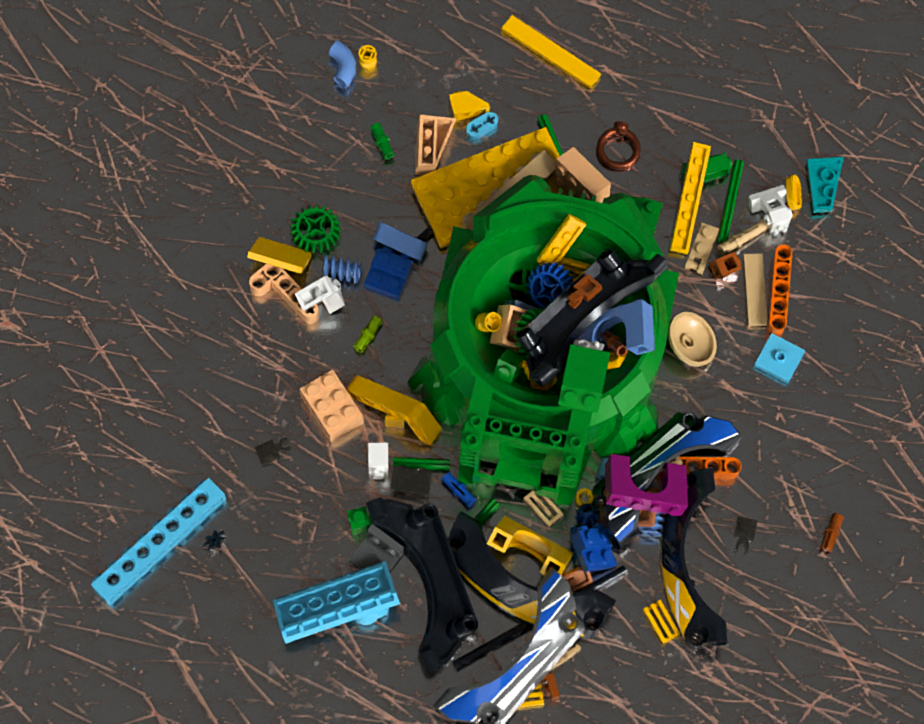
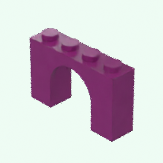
(624, 493)

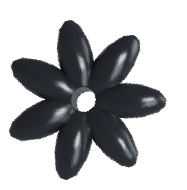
(214, 540)

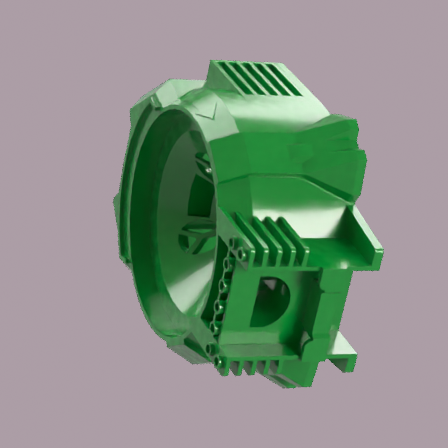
(511, 421)

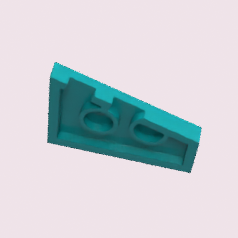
(823, 182)

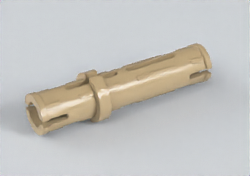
(736, 241)

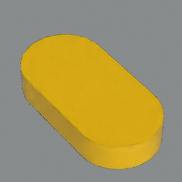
(793, 192)

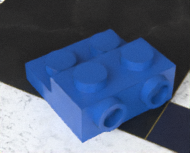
(389, 272)
(593, 548)

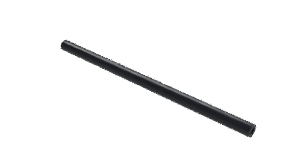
(524, 626)

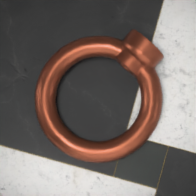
(620, 129)

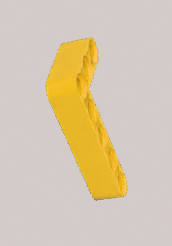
(397, 405)

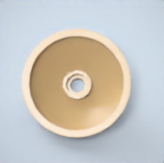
(692, 339)

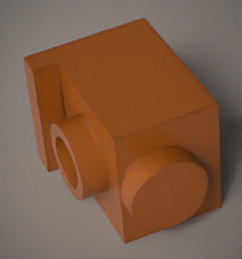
(719, 268)

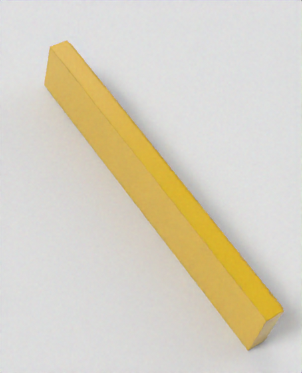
(551, 52)
(689, 198)

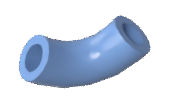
(346, 64)

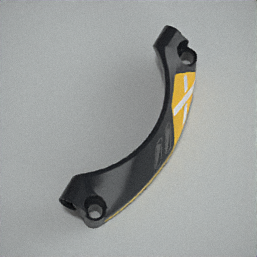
(508, 592)
(687, 607)

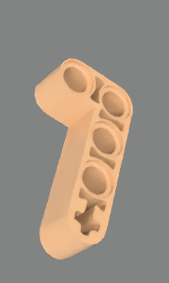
(287, 295)

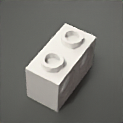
(378, 460)

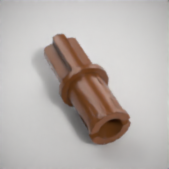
(614, 343)
(832, 532)

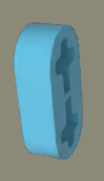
(479, 122)

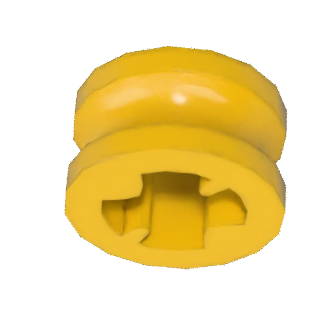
(579, 501)

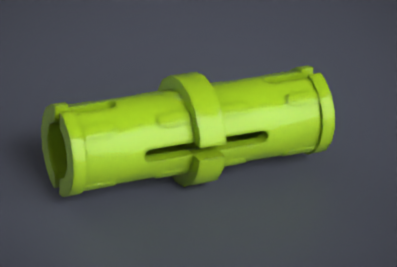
(367, 334)

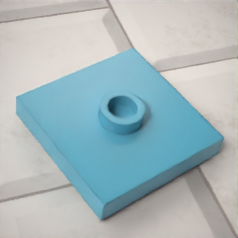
(779, 358)

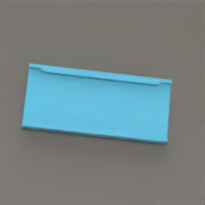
(335, 602)

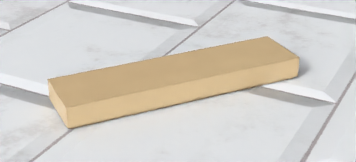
(755, 290)

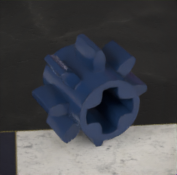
(587, 515)

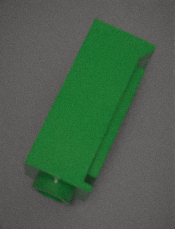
(717, 167)

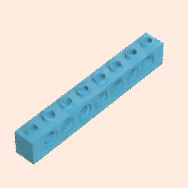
(171, 538)

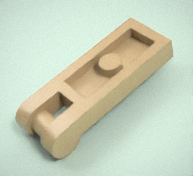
(702, 248)

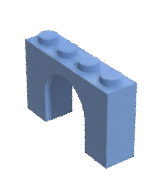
(638, 323)

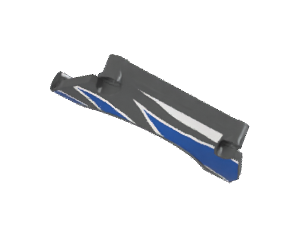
(512, 686)

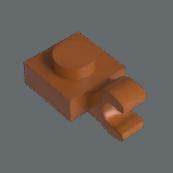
(586, 289)

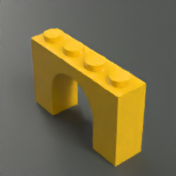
(513, 534)

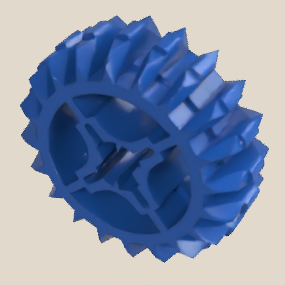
(543, 279)

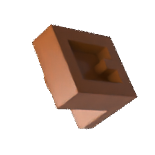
(551, 688)

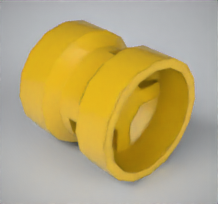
(367, 57)
(488, 322)

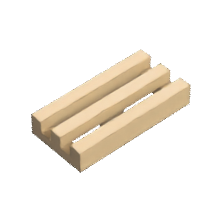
(559, 514)

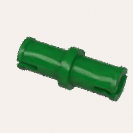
(382, 141)

